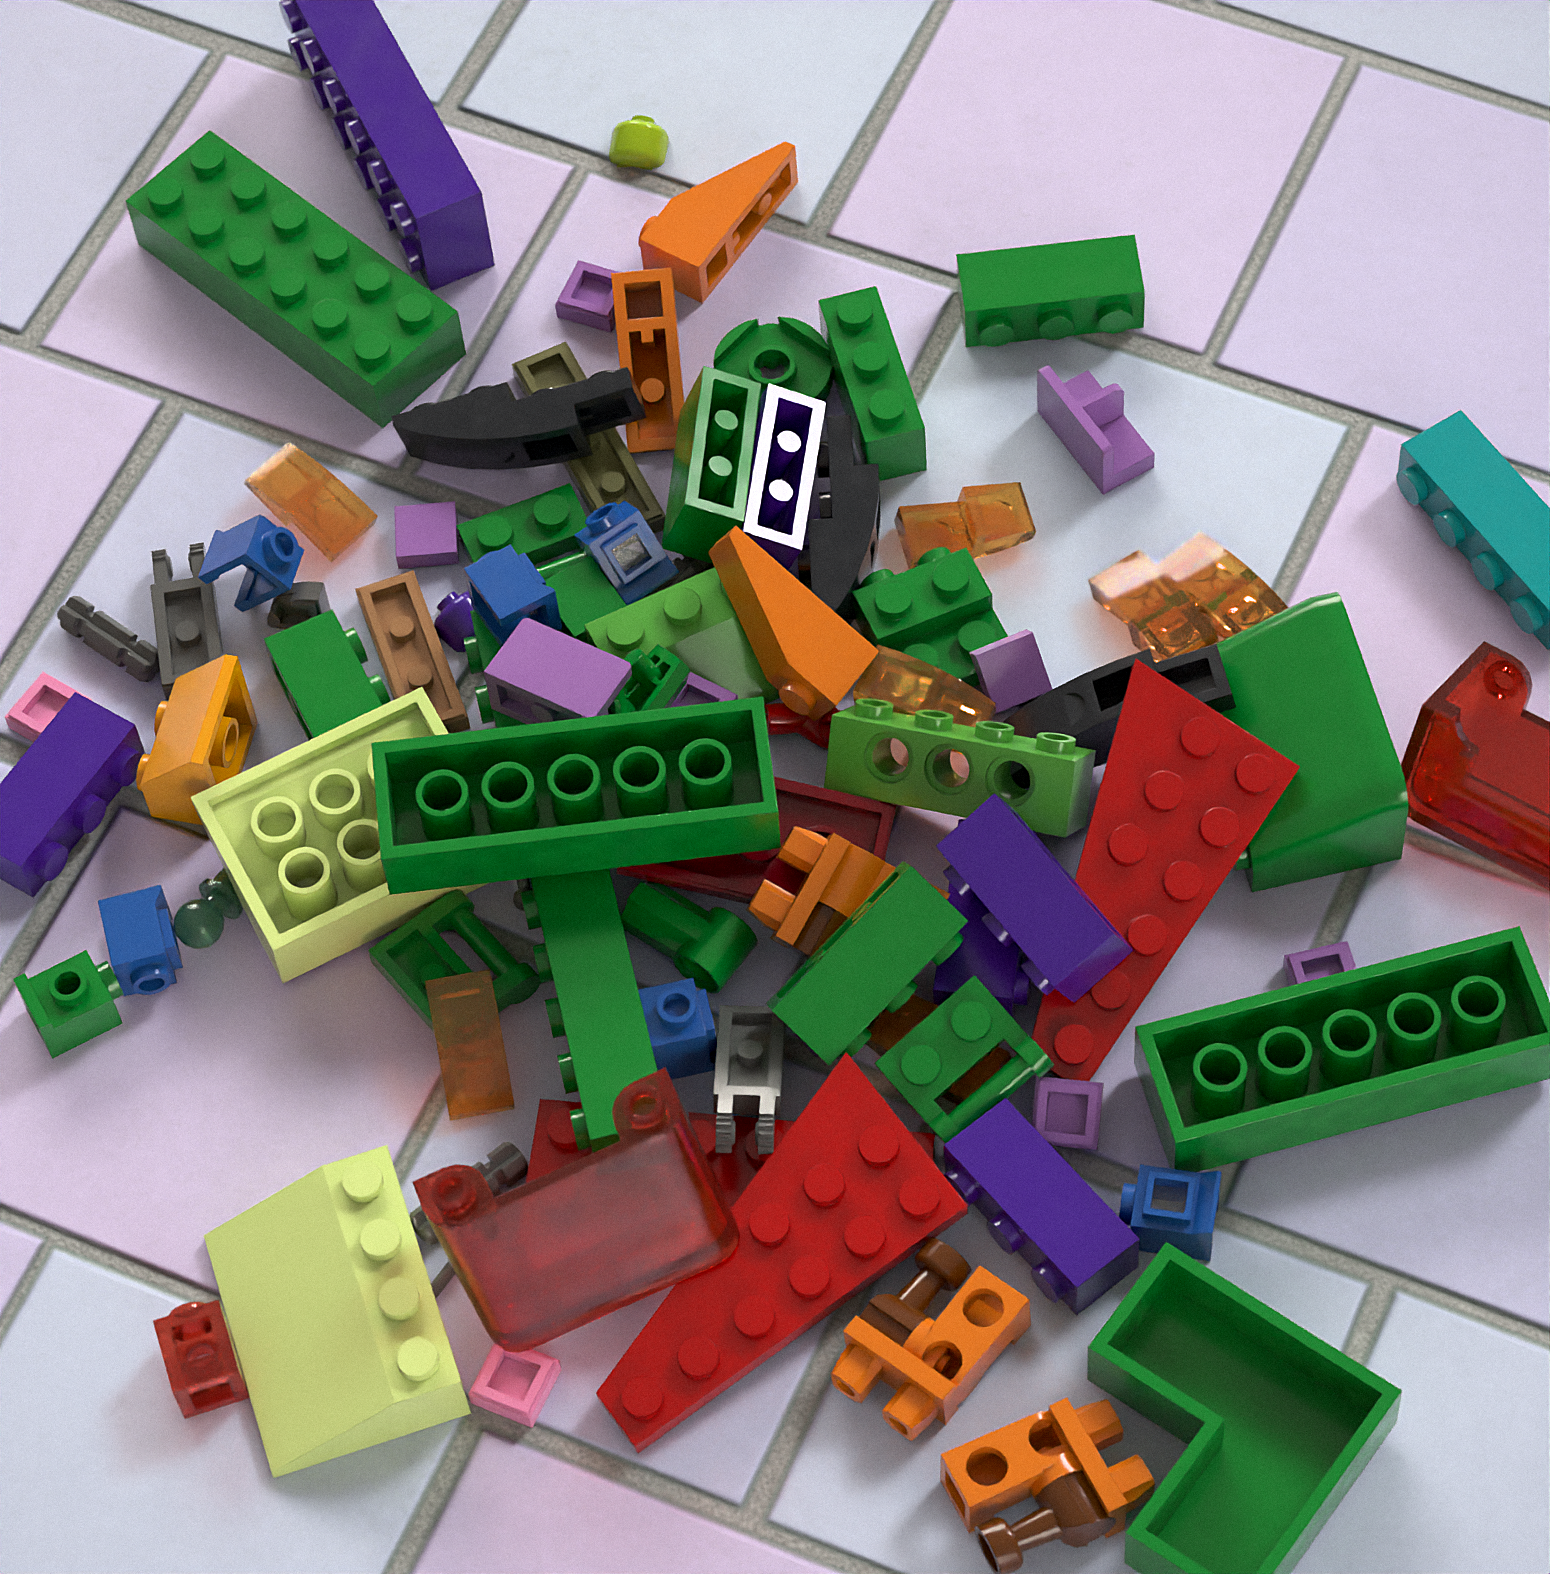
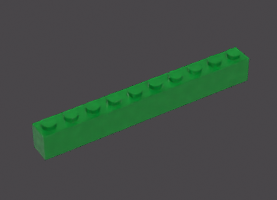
(589, 965)

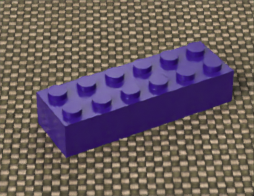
(394, 134)

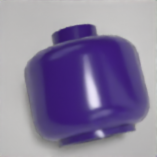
(455, 620)

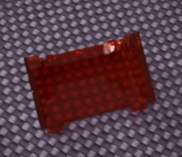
(1484, 765)
(587, 1231)

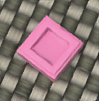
(38, 706)
(515, 1384)

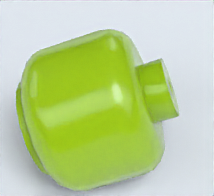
(638, 143)

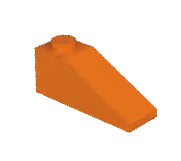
(717, 220)
(651, 352)
(793, 633)

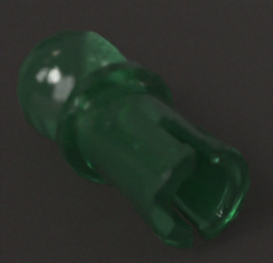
(202, 920)

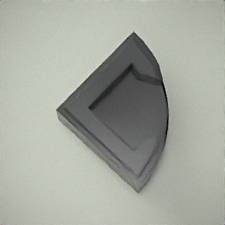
(298, 604)

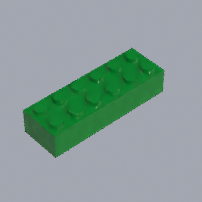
(297, 278)
(575, 795)
(1345, 1051)

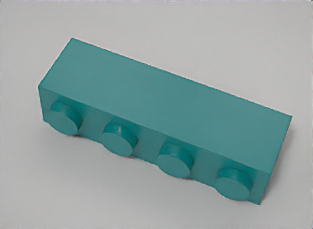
(1485, 513)

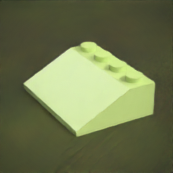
(307, 844)
(335, 1315)

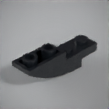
(502, 433)
(848, 532)
(1093, 701)

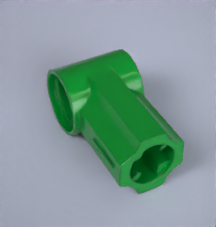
(698, 941)

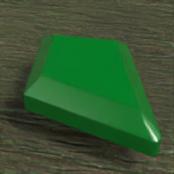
(654, 680)

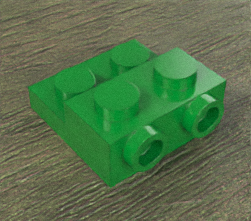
(931, 611)

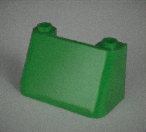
(1312, 700)

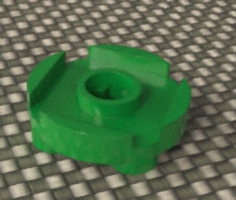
(786, 344)

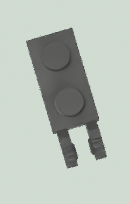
(184, 618)
(748, 1073)

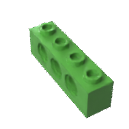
(864, 766)

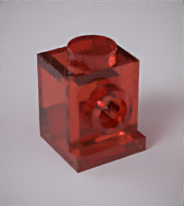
(208, 1380)

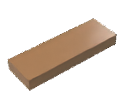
(410, 646)

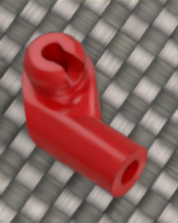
(783, 720)

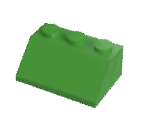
(693, 624)

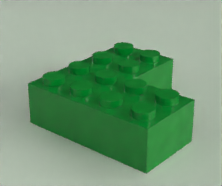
(1266, 1414)

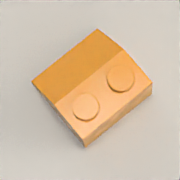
(199, 738)

